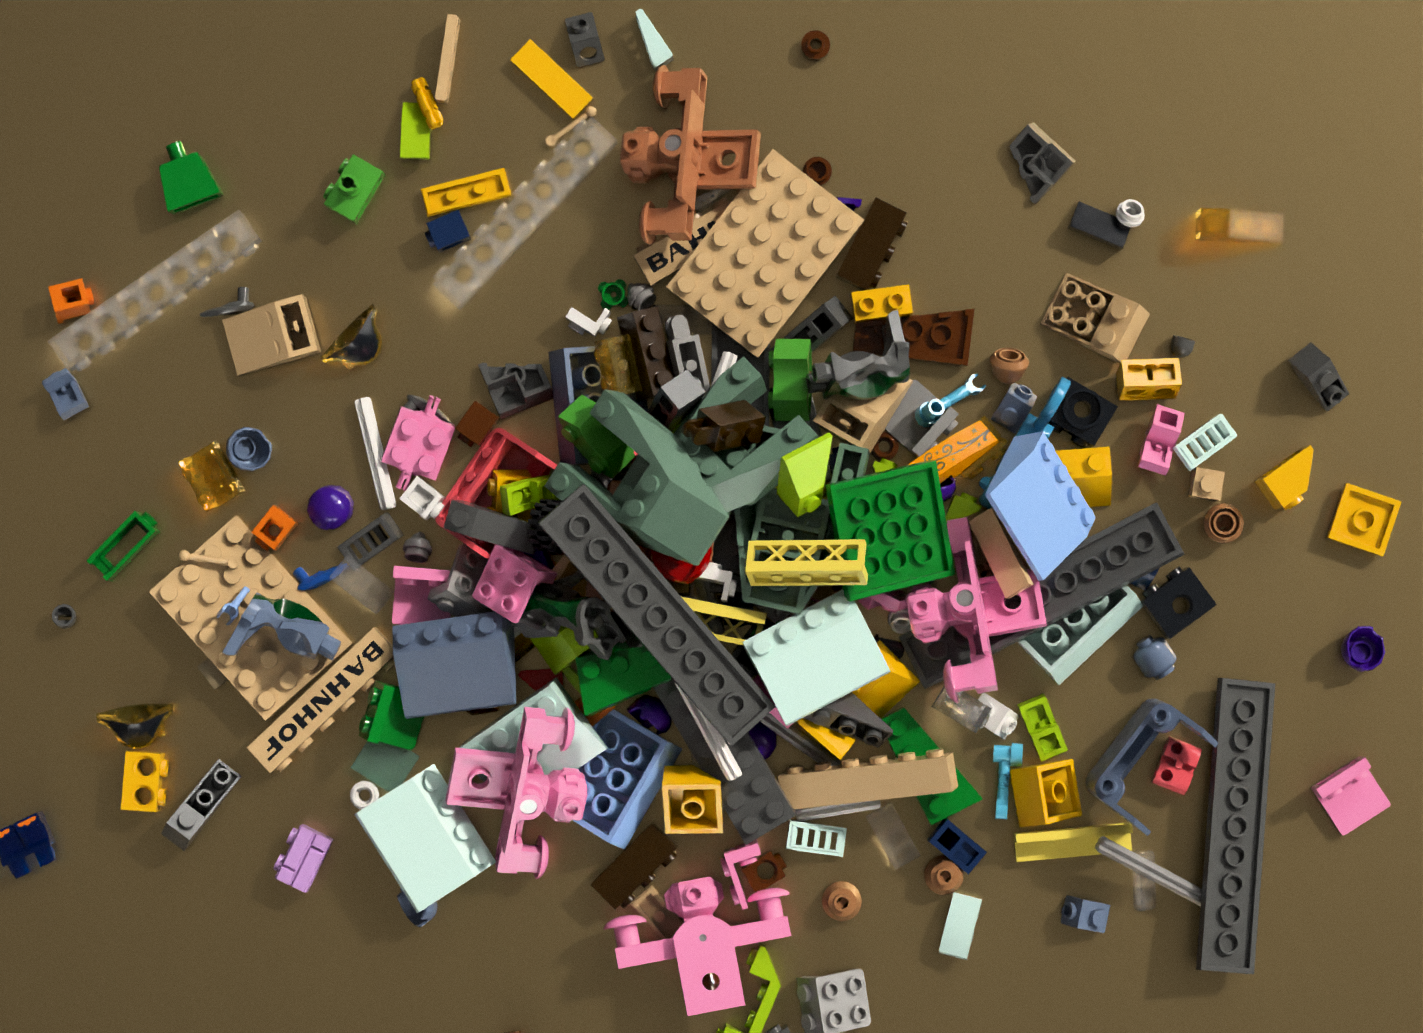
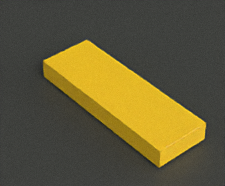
(551, 79)
(466, 192)

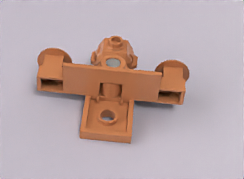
(687, 155)

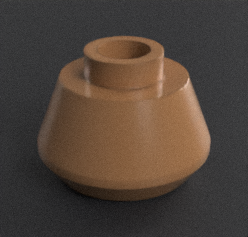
(1008, 365)
(1231, 519)
(937, 882)
(847, 893)

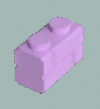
(303, 857)

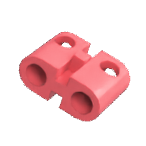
(1176, 765)

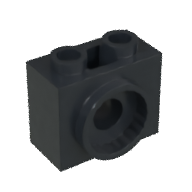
(1083, 430)
(1159, 601)

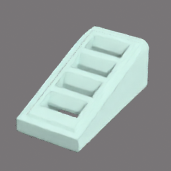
(656, 47)
(1220, 433)
(792, 834)

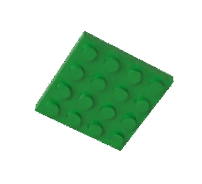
(902, 525)

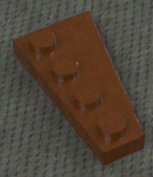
(931, 337)

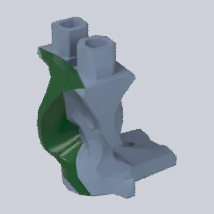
(294, 624)

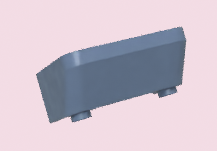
(1150, 719)

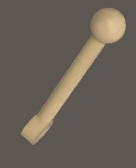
(551, 140)
(232, 562)

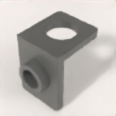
(584, 34)

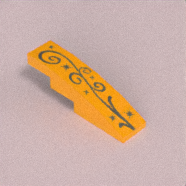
(960, 450)

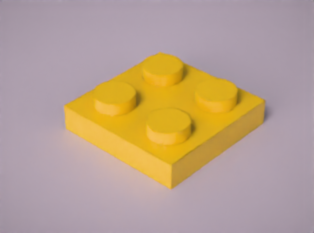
(1364, 519)

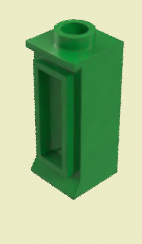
(98, 558)

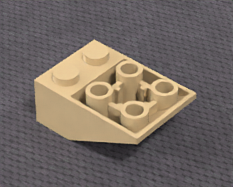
(1095, 318)
(271, 335)
(860, 421)

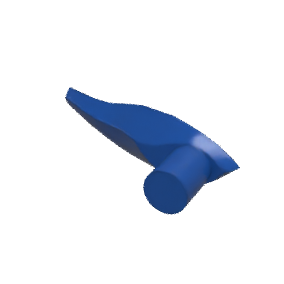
(311, 582)

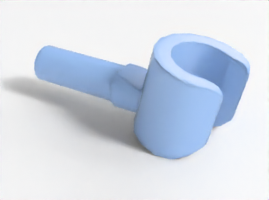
(232, 608)

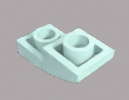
(960, 926)

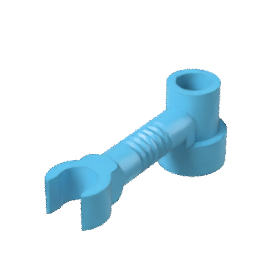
(931, 411)
(1007, 757)

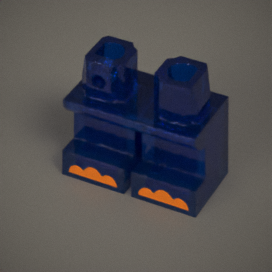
(23, 839)

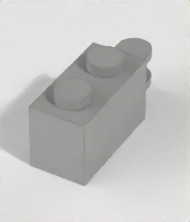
(685, 349)

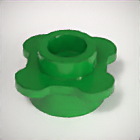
(606, 290)

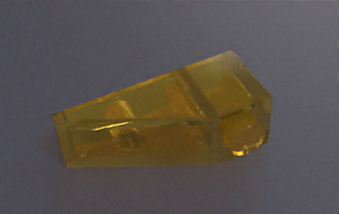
(1238, 225)

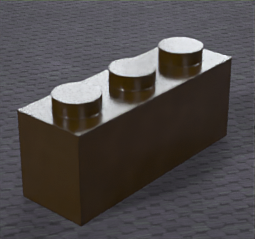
(872, 245)
(649, 350)
(635, 866)

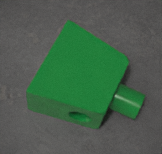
(186, 180)

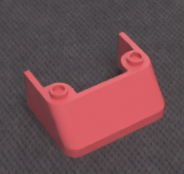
(497, 452)

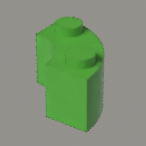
(790, 365)
(594, 441)

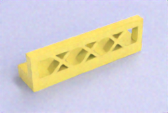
(806, 572)
(727, 613)
(1068, 841)

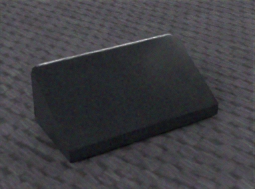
(1099, 225)

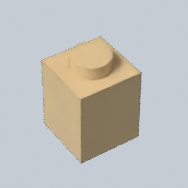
(1206, 484)

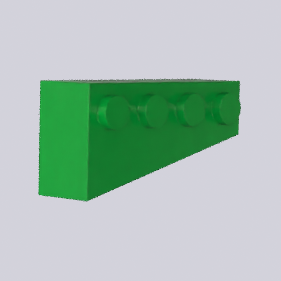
(617, 679)
(910, 737)

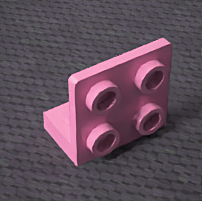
(510, 581)
(411, 594)
(1351, 795)
(744, 855)

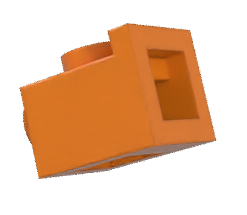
(64, 295)
(277, 517)

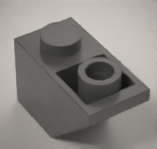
(1319, 376)

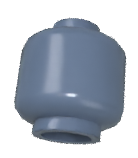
(1155, 657)

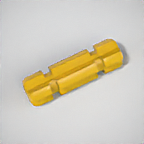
(427, 103)

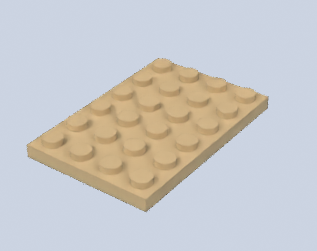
(765, 254)
(197, 591)

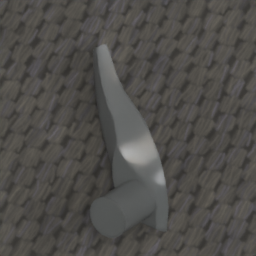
(235, 307)
(416, 402)

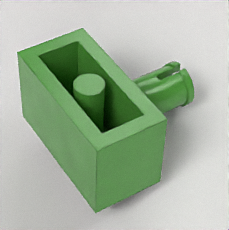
(353, 188)

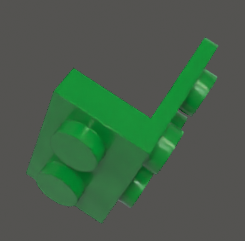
(385, 718)

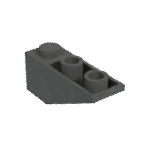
(852, 719)
(200, 805)

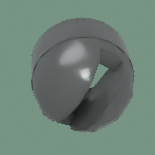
(1182, 346)
(64, 611)

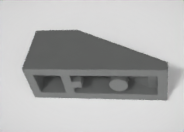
(822, 323)
(676, 400)
(488, 526)

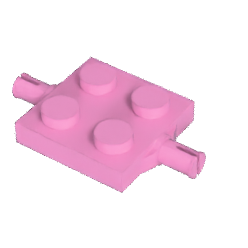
(418, 443)

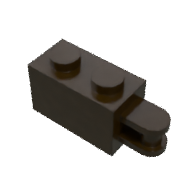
(726, 426)

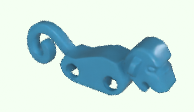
(1033, 425)

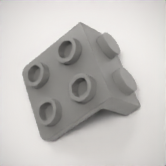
(906, 428)
(457, 592)
(834, 1002)

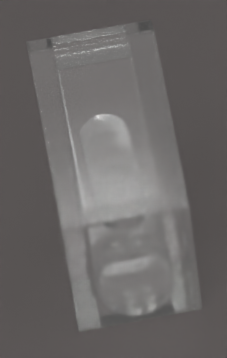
(967, 712)

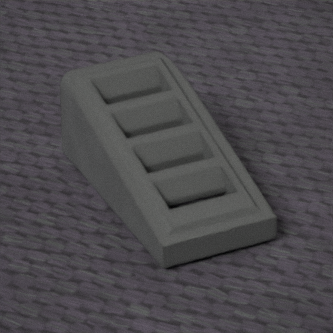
(389, 526)

